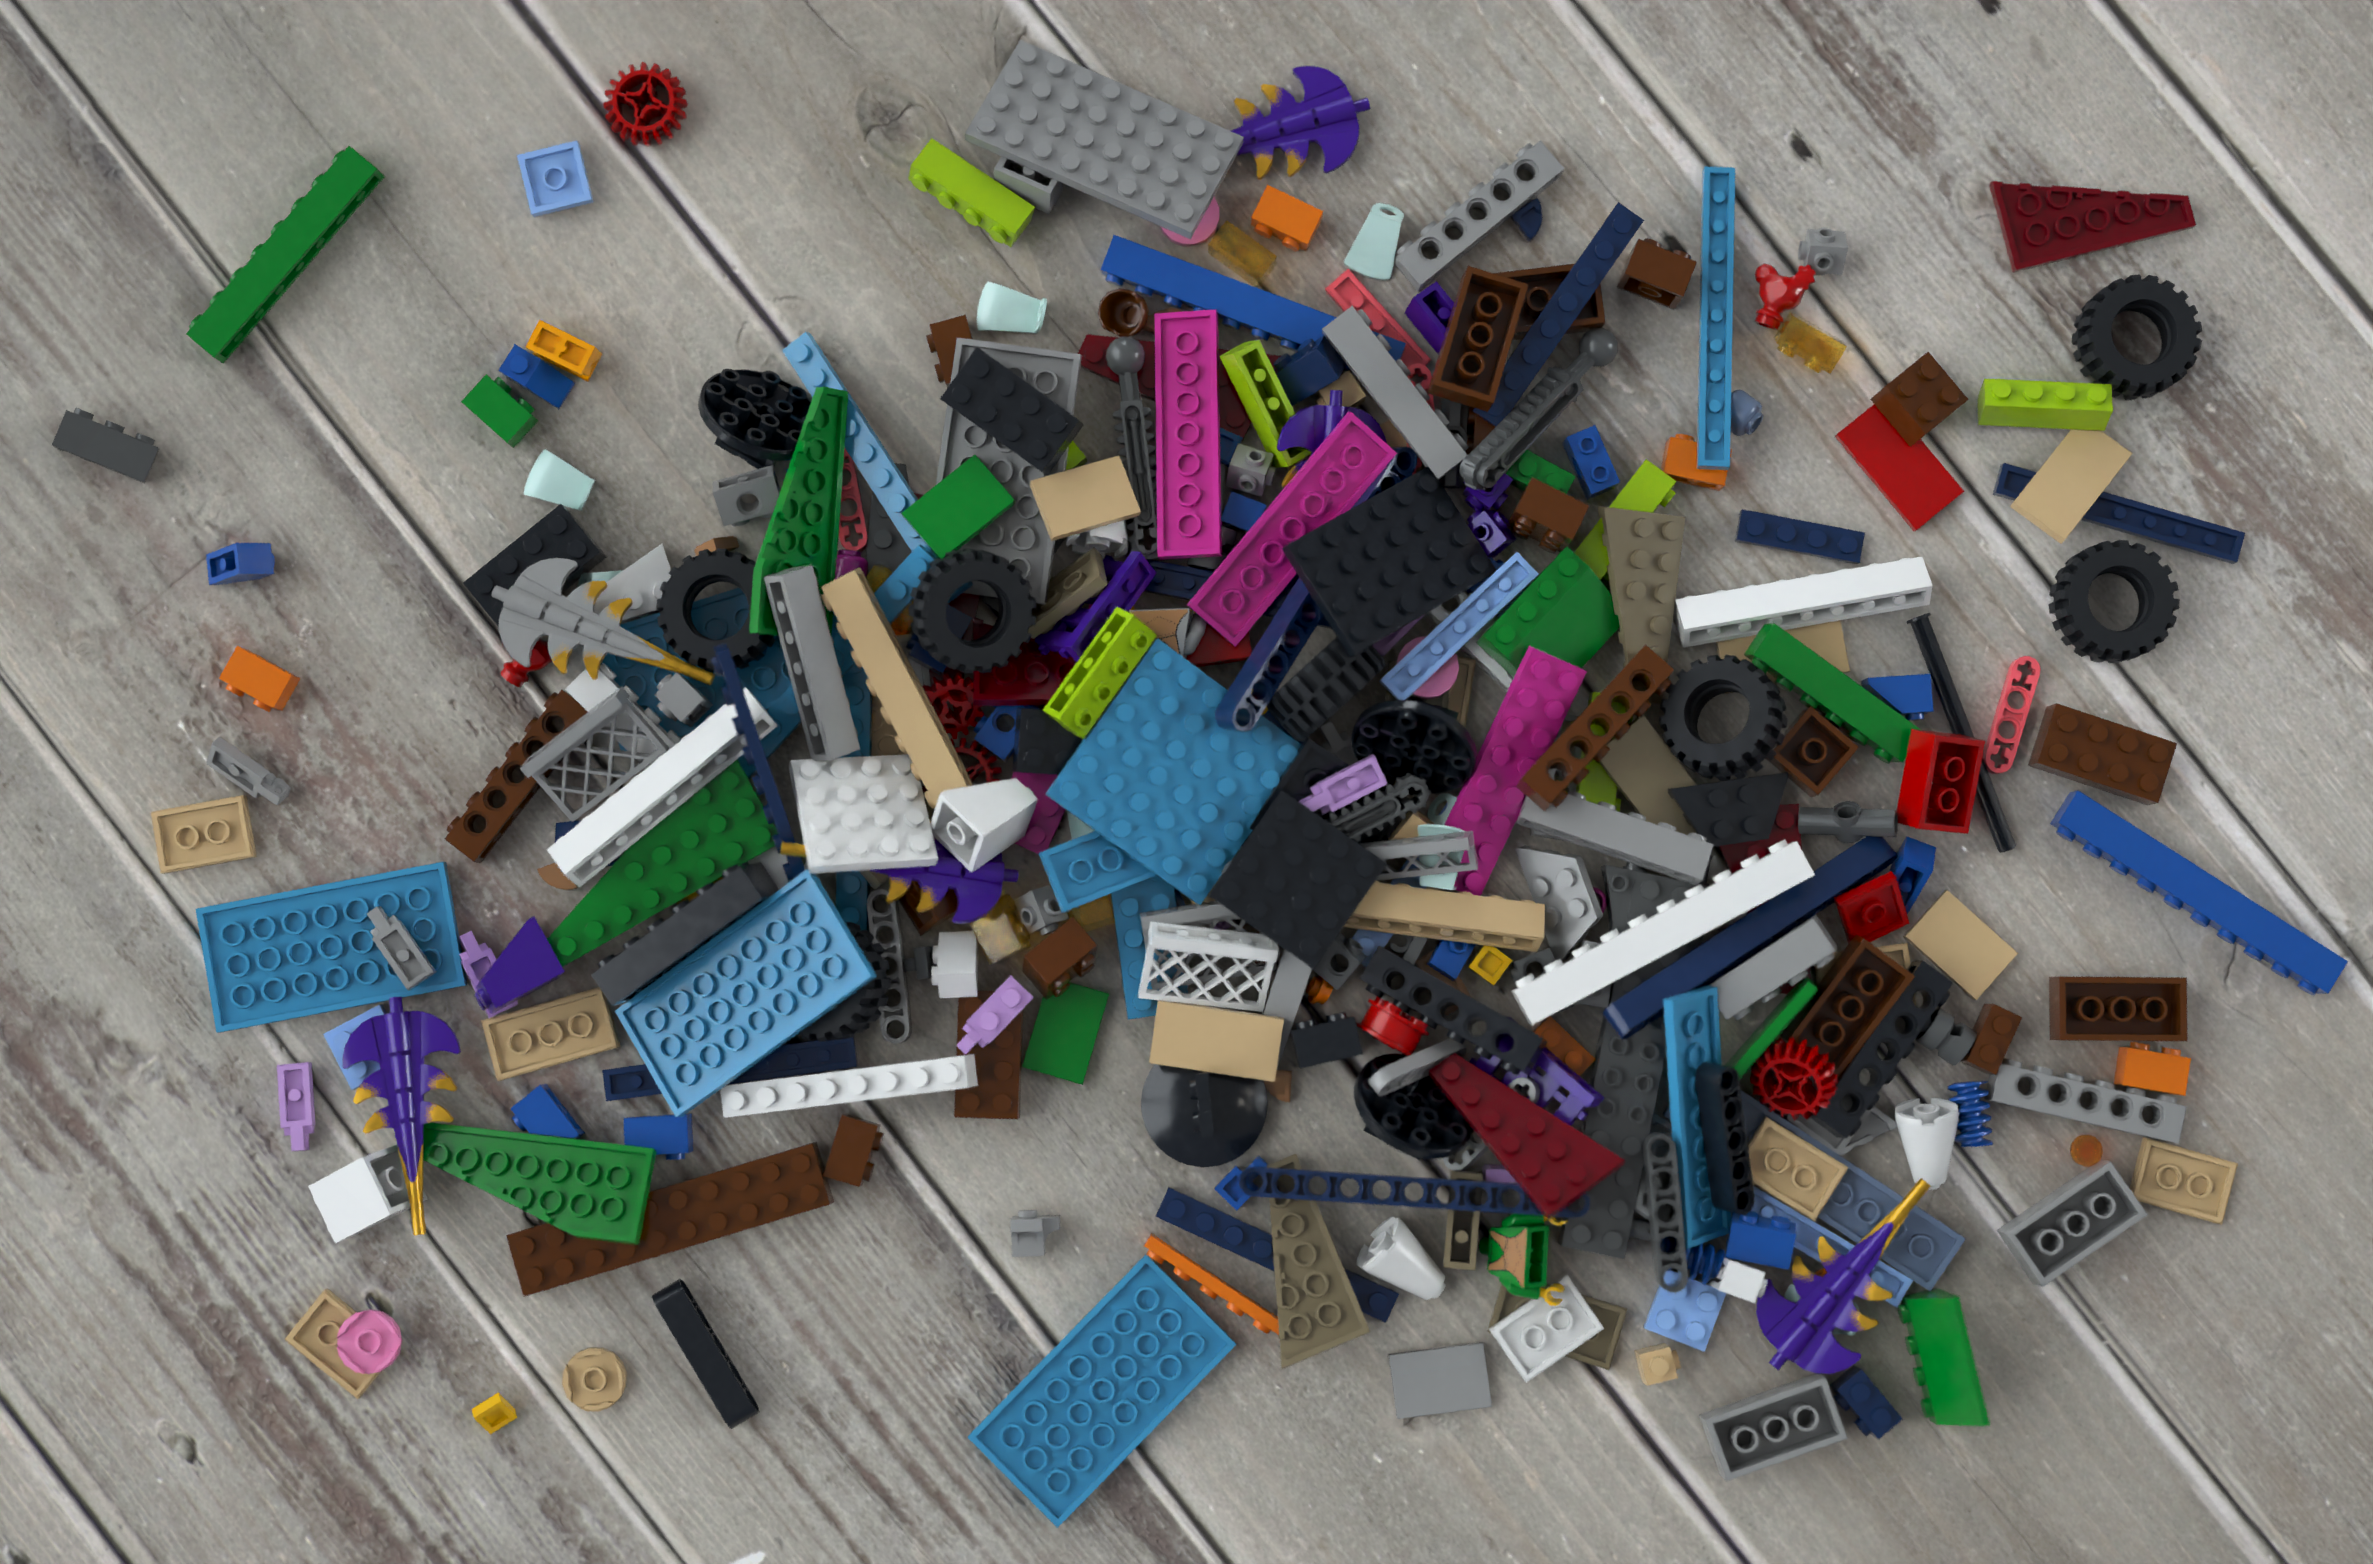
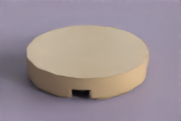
(594, 1379)

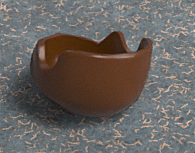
(1123, 312)

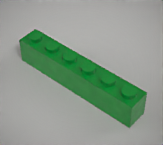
(1831, 692)

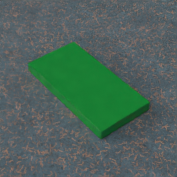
(1772, 1026)

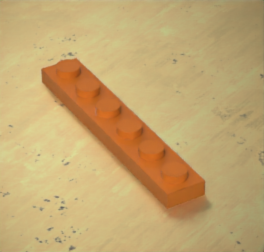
(1211, 1284)

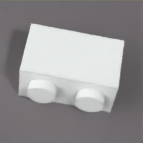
(956, 964)
(1739, 1280)

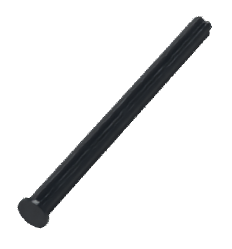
(1960, 725)

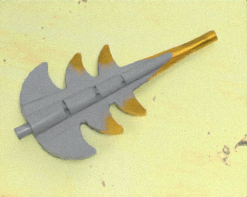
(538, 608)

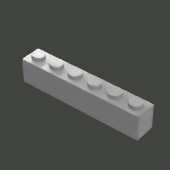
(1394, 392)
(812, 663)
(1621, 836)

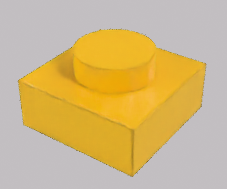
(1490, 964)
(494, 1413)

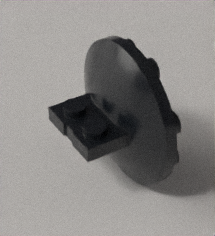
(754, 415)
(1417, 741)
(1202, 1114)
(1412, 1118)

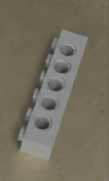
(1422, 271)
(2164, 1126)

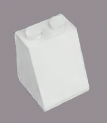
(982, 819)
(362, 1194)

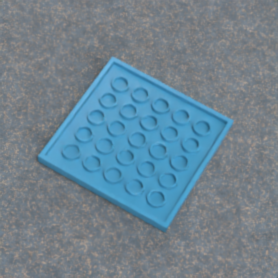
(1170, 779)

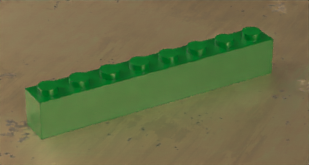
(284, 254)

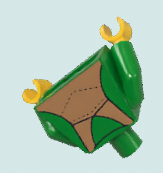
(1520, 1256)

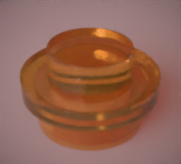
(2086, 1150)

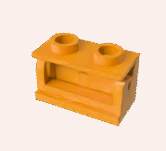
(563, 350)

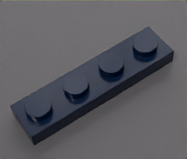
(1799, 536)

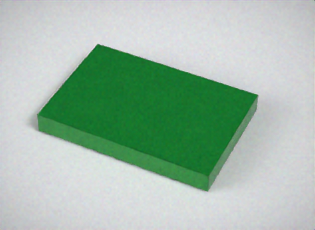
(958, 507)
(1066, 1033)

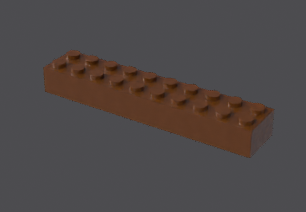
(679, 1218)

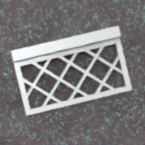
(1208, 942)

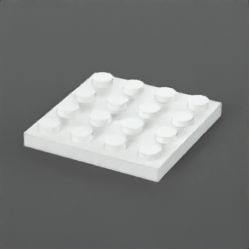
(862, 814)

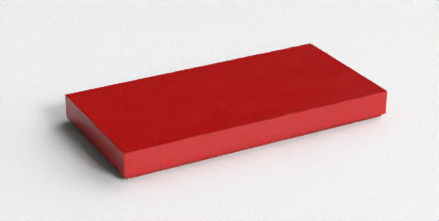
(1904, 474)

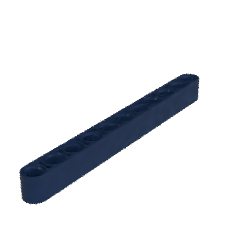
(1292, 625)
(1750, 934)
(1397, 1196)

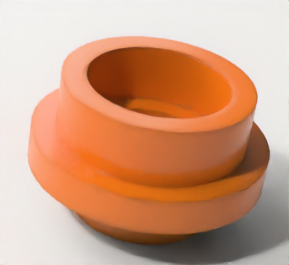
(1318, 990)

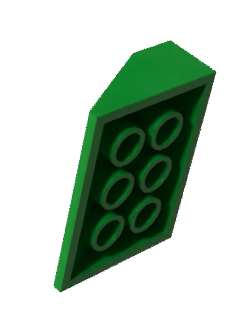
(1559, 613)
(1943, 1359)

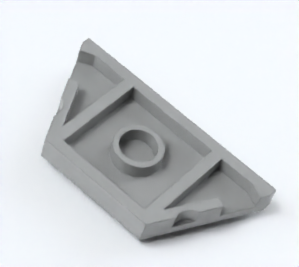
(1567, 893)
(1873, 1124)

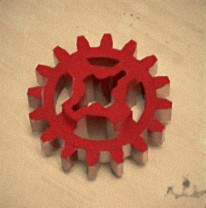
(961, 695)

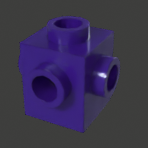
(1484, 500)
(1491, 531)

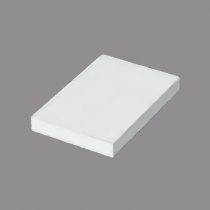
(1543, 1333)

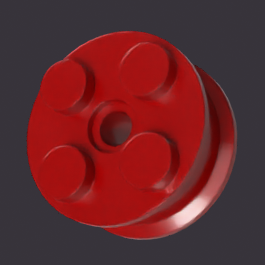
(1390, 1028)

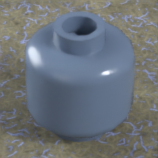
(1745, 413)

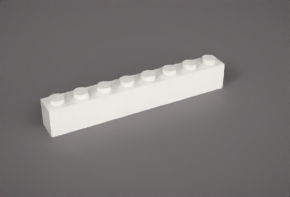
(1803, 601)
(655, 793)
(849, 1086)

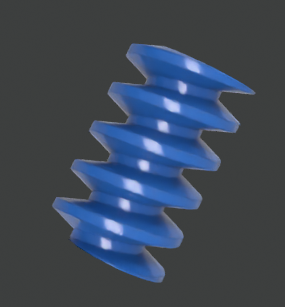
(1970, 1113)
(1698, 1259)

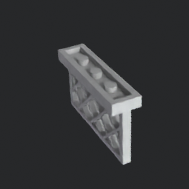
(583, 730)
(1193, 915)

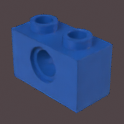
(1591, 462)
(992, 738)

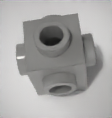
(1824, 251)
(1250, 470)
(1040, 911)

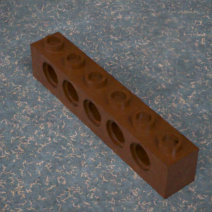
(1644, 667)
(498, 820)

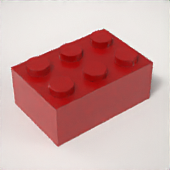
(1939, 781)

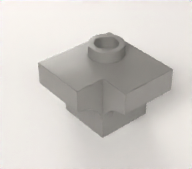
(1030, 1232)

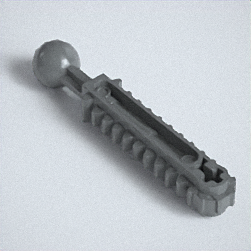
(1126, 357)
(1536, 412)
(1378, 808)

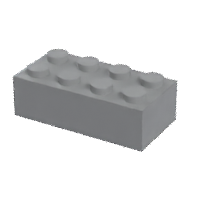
(1773, 966)
(2072, 1222)
(1773, 1426)

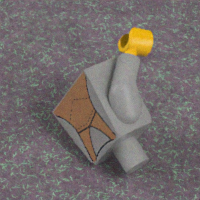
(1174, 627)

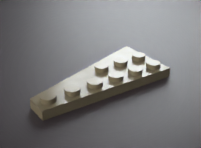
(1643, 578)
(1312, 1288)

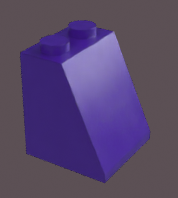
(519, 970)

